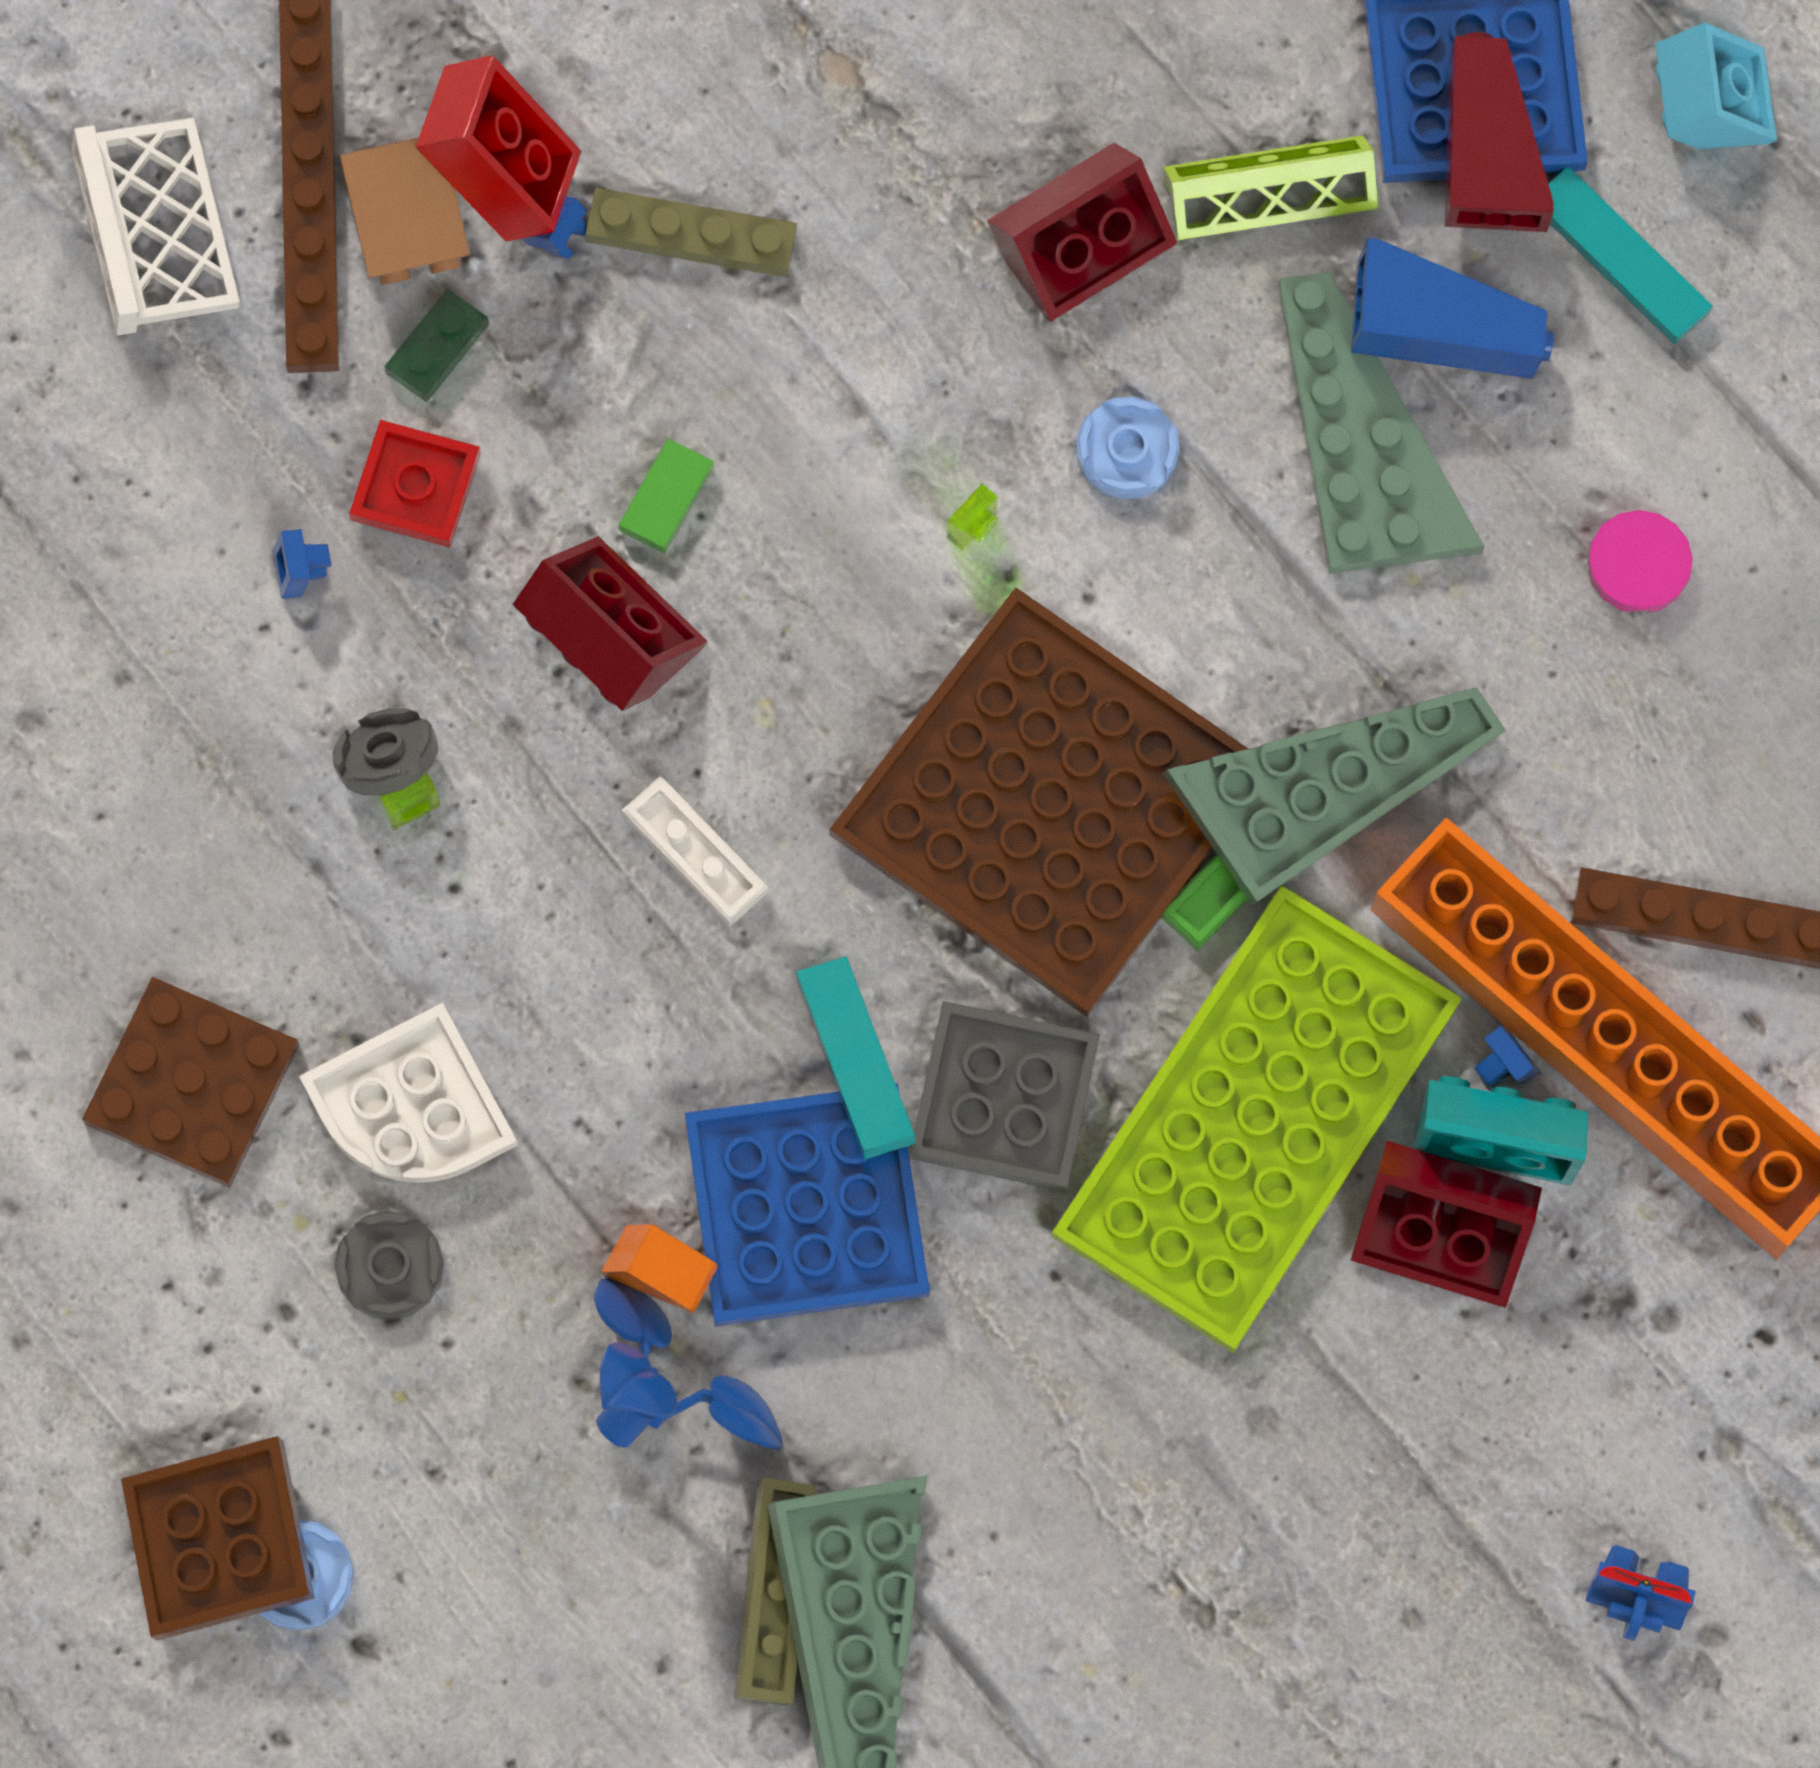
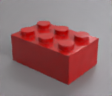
(498, 148)

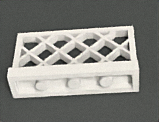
(109, 220)

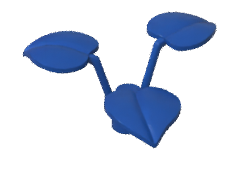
(639, 1396)

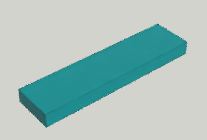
(1625, 258)
(855, 1058)

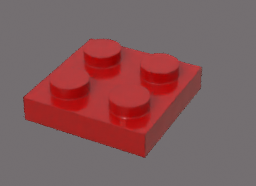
(415, 483)

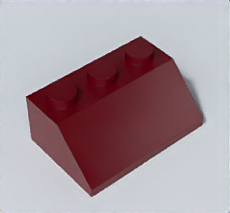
(1083, 230)
(608, 622)
(1446, 1224)

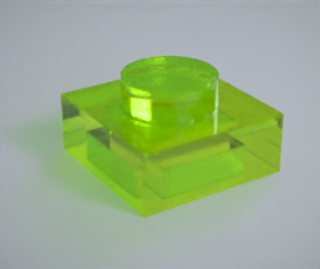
(973, 518)
(411, 802)

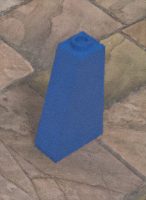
(1442, 318)

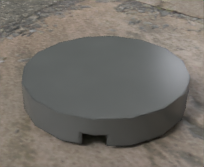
(385, 752)
(389, 1265)

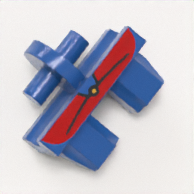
(1638, 1597)

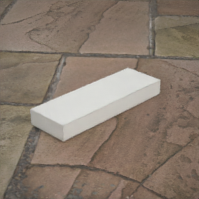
(695, 851)

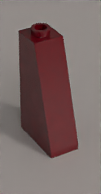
(1491, 148)

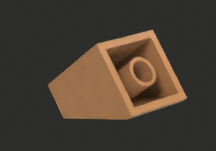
(402, 211)

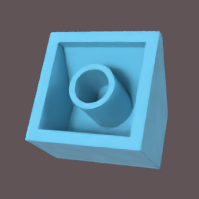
(1714, 89)

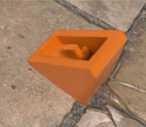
(660, 1266)

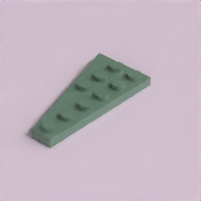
(1368, 462)
(1308, 793)
(850, 1612)

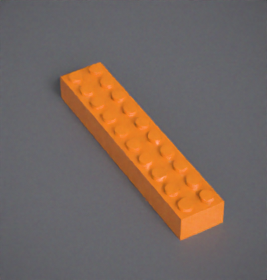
(1607, 1035)

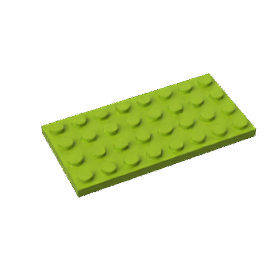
(1256, 1118)

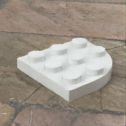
(410, 1103)

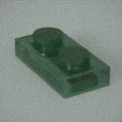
(436, 345)

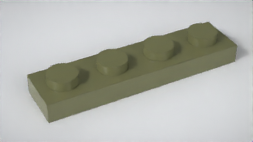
(691, 232)
(766, 1642)

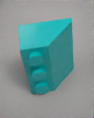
(1503, 1130)

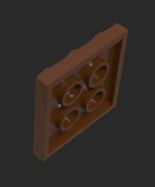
(190, 1082)
(217, 1538)

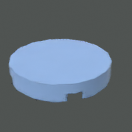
(1127, 448)
(330, 1577)

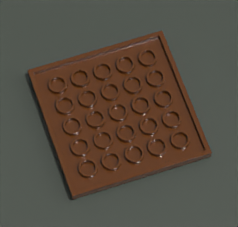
(1040, 802)

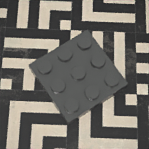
(1004, 1096)

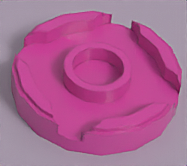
(1639, 561)

